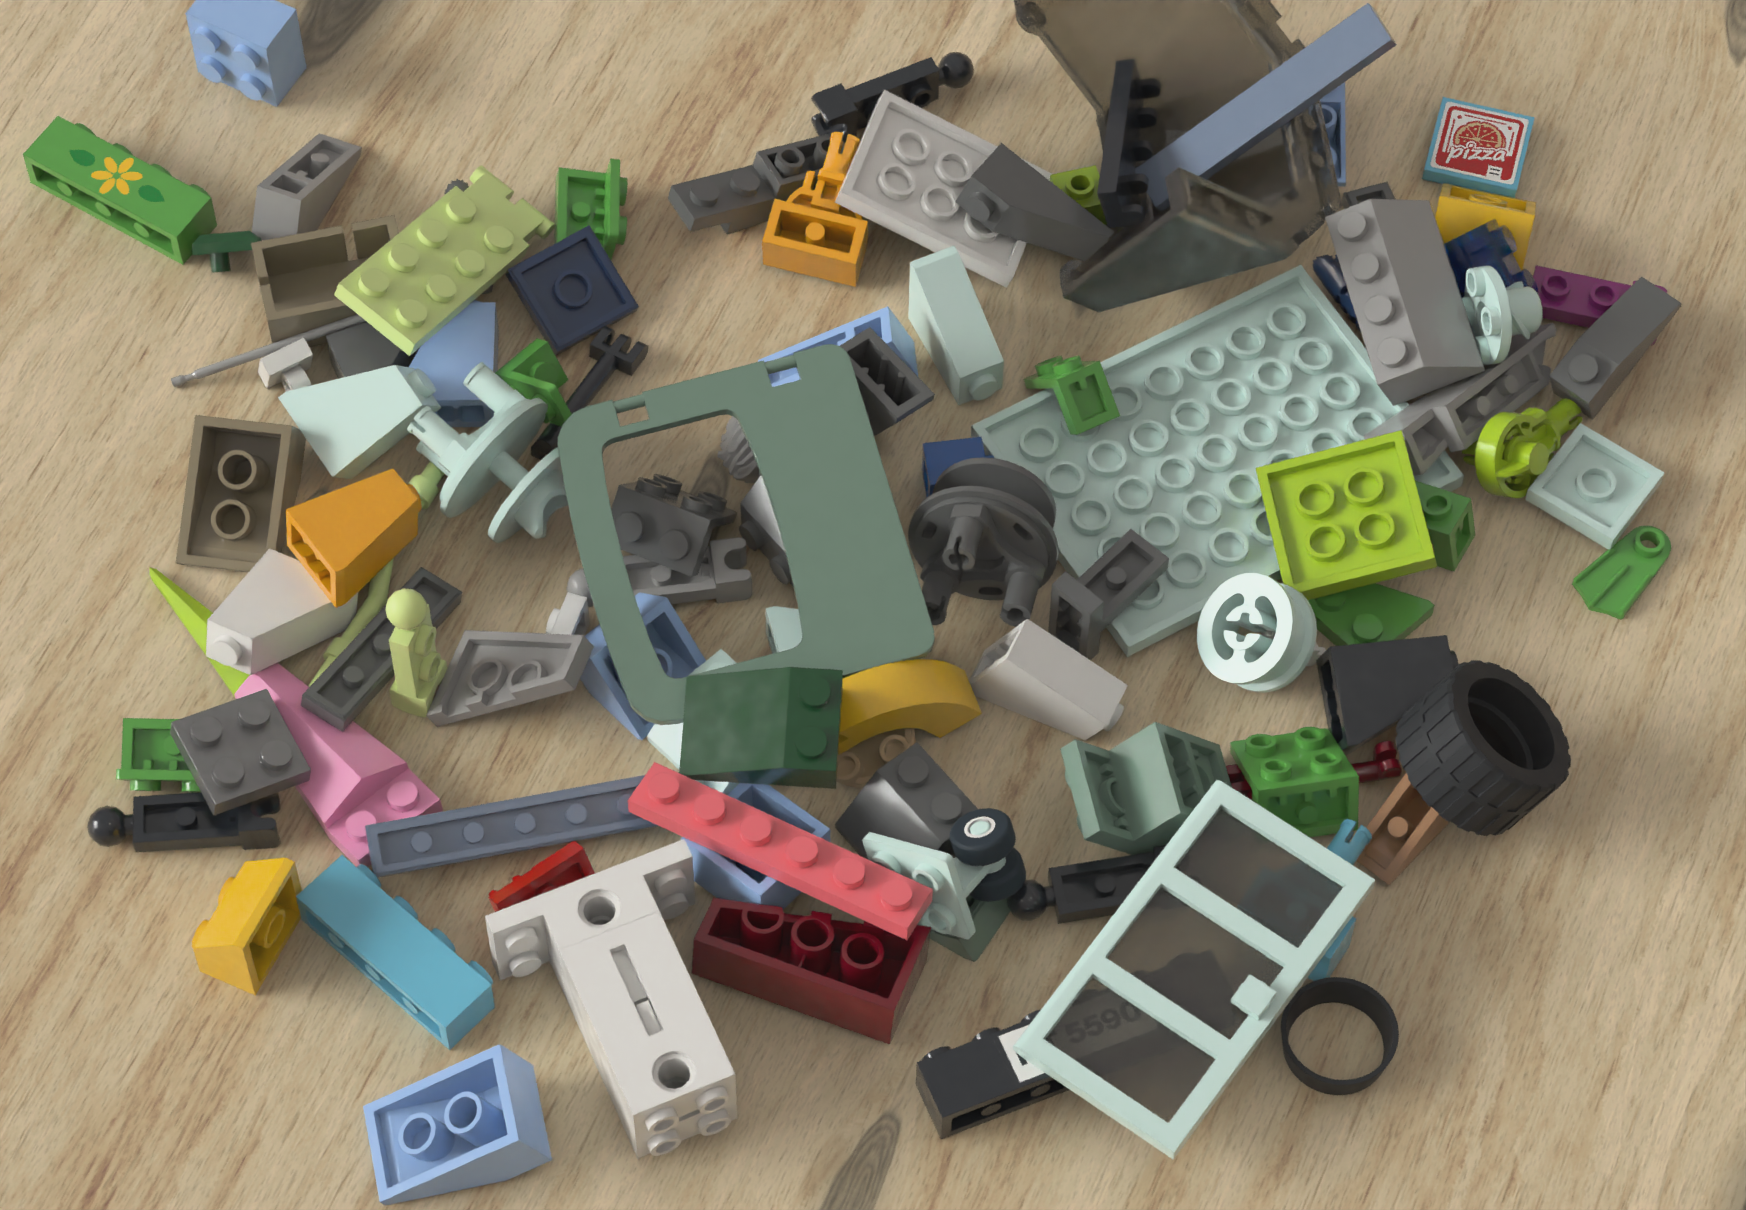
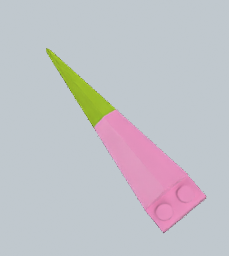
(351, 774)

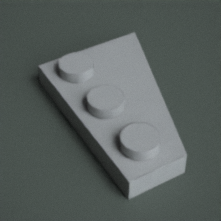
(507, 670)

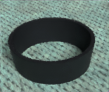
(1346, 992)

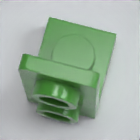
(538, 375)
(1079, 391)
(1448, 522)

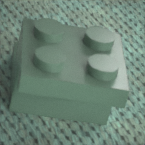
(1141, 787)

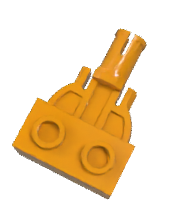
(812, 231)

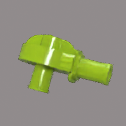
(1526, 454)

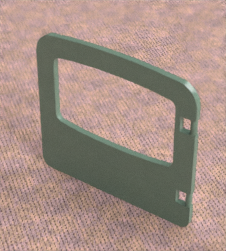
(830, 504)

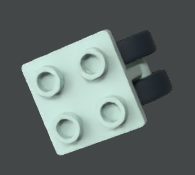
(983, 868)

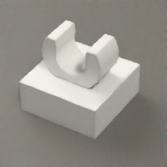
(287, 366)

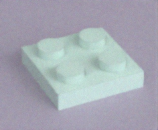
(1595, 486)

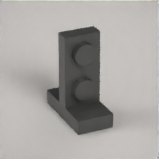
(1089, 604)

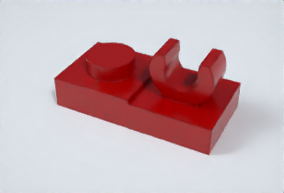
(553, 872)

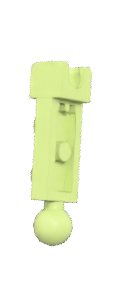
(413, 653)

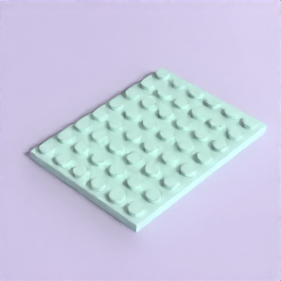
(1197, 417)

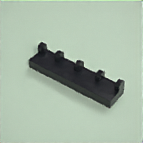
(1123, 146)

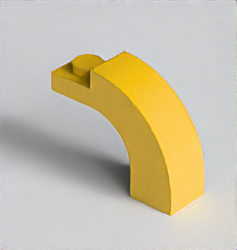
(905, 695)

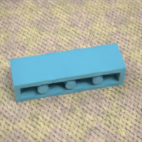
(397, 951)

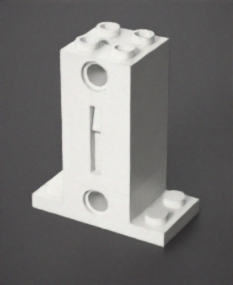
(629, 993)

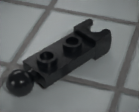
(917, 83)
(186, 823)
(1082, 888)

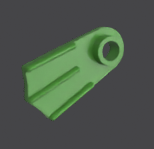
(1623, 572)

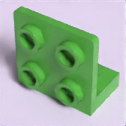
(1300, 778)

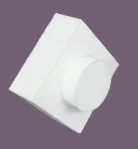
(571, 618)

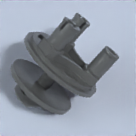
(985, 537)

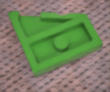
(1369, 614)

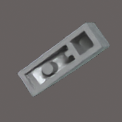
(303, 188)

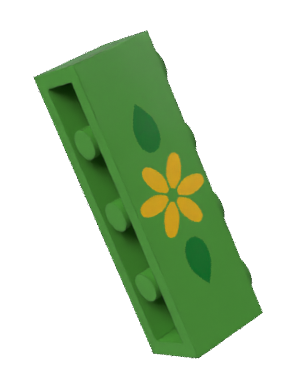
(120, 188)

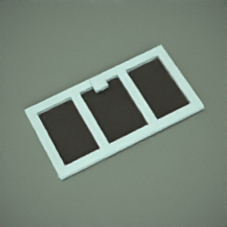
(1194, 968)

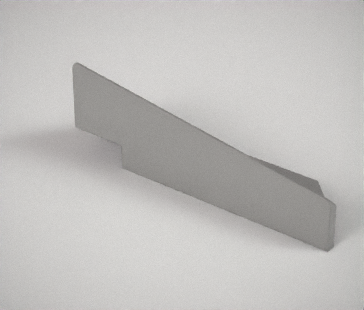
(1460, 410)

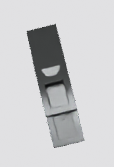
(747, 194)

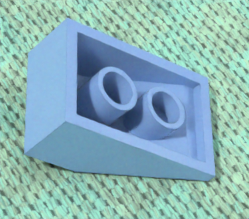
(458, 1128)

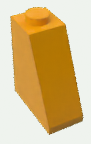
(353, 532)

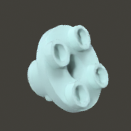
(1499, 312)

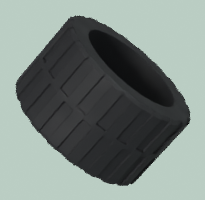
(1483, 748)

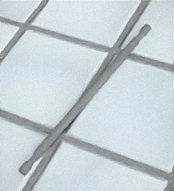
(266, 350)

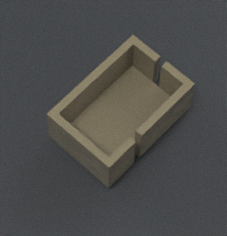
(303, 272)

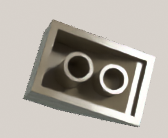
(238, 491)

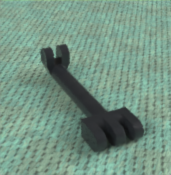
(608, 360)

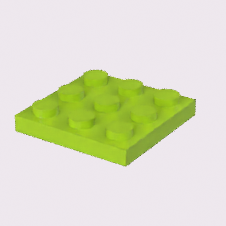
(1346, 516)

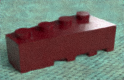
(812, 963)

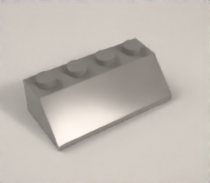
(1404, 296)

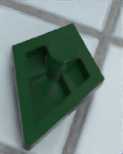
(220, 245)

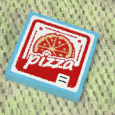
(1478, 147)

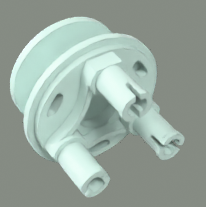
(491, 455)

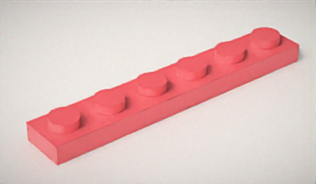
(781, 850)

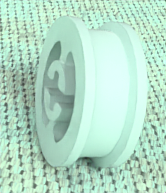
(1253, 659)

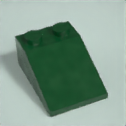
(763, 727)

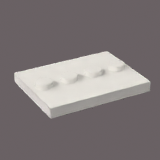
(909, 180)

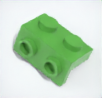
(591, 200)
(152, 756)

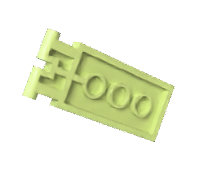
(442, 261)

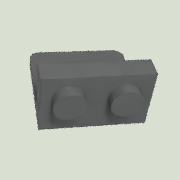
(666, 523)

